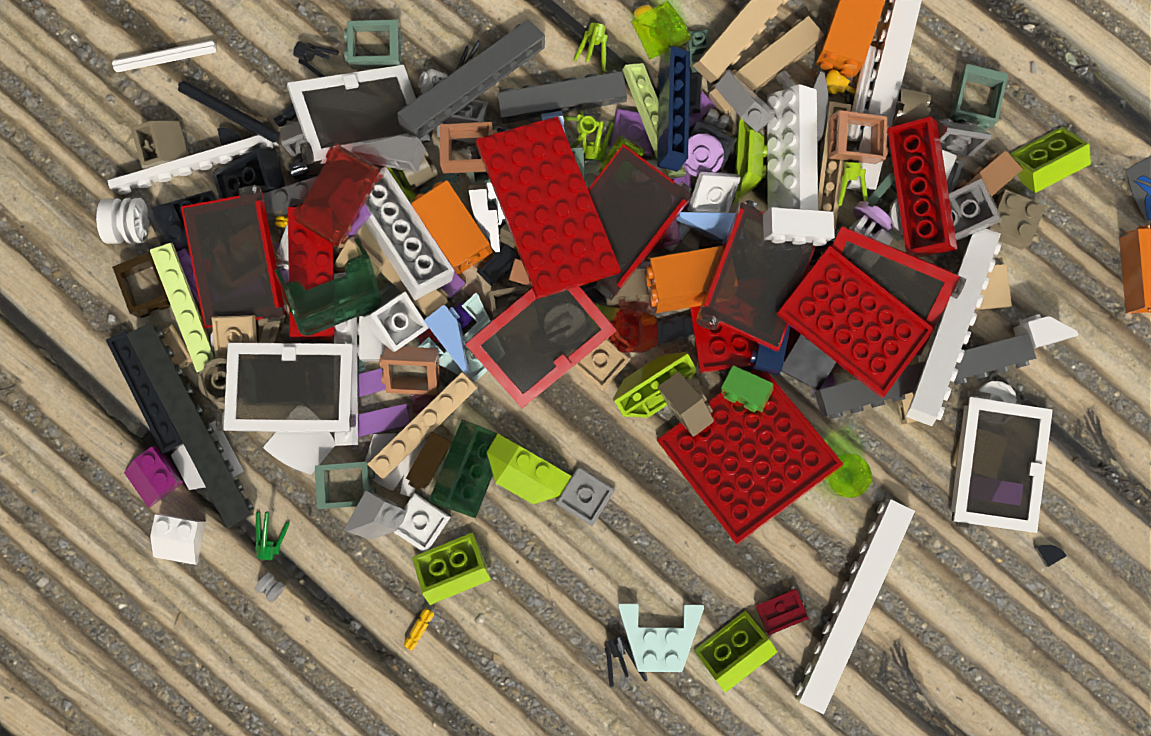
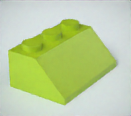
(1051, 158)
(450, 569)
(735, 651)

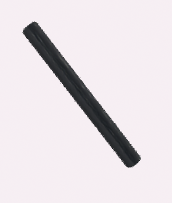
(228, 111)

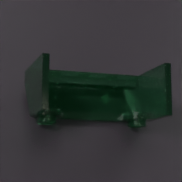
(335, 300)

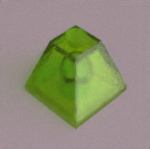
(660, 30)

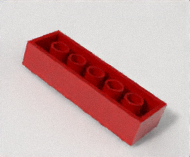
(922, 187)
(308, 263)

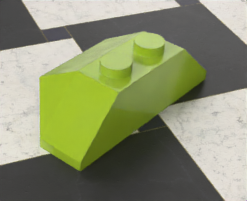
(748, 159)
(639, 391)
(525, 472)

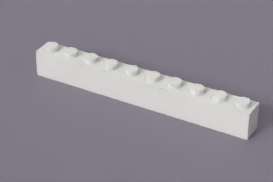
(886, 79)
(953, 329)
(854, 605)

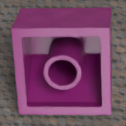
(153, 476)

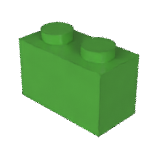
(747, 389)

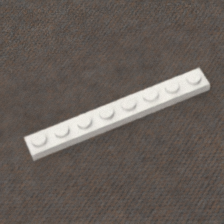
(185, 166)
(347, 334)

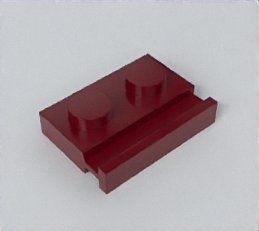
(781, 611)

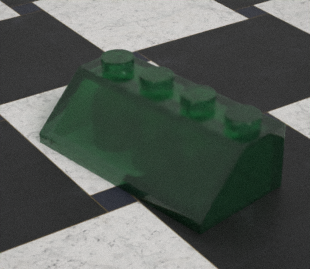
(465, 470)

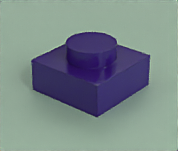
(465, 318)

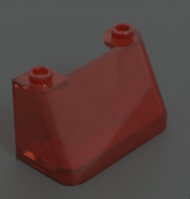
(338, 195)

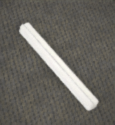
(164, 56)
(862, 91)

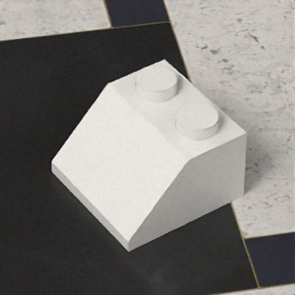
(396, 322)
(1044, 330)
(177, 538)

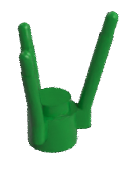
(264, 547)

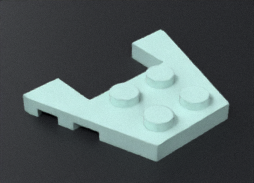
(476, 310)
(660, 647)

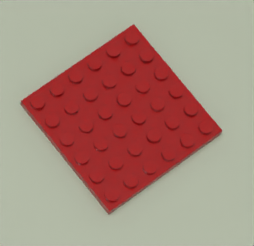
(750, 461)

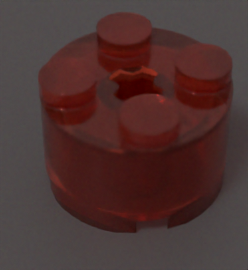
(635, 331)

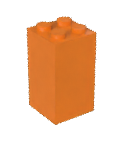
(849, 35)
(452, 227)
(1136, 269)
(680, 278)

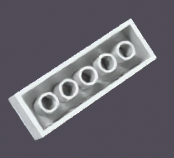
(793, 149)
(406, 239)

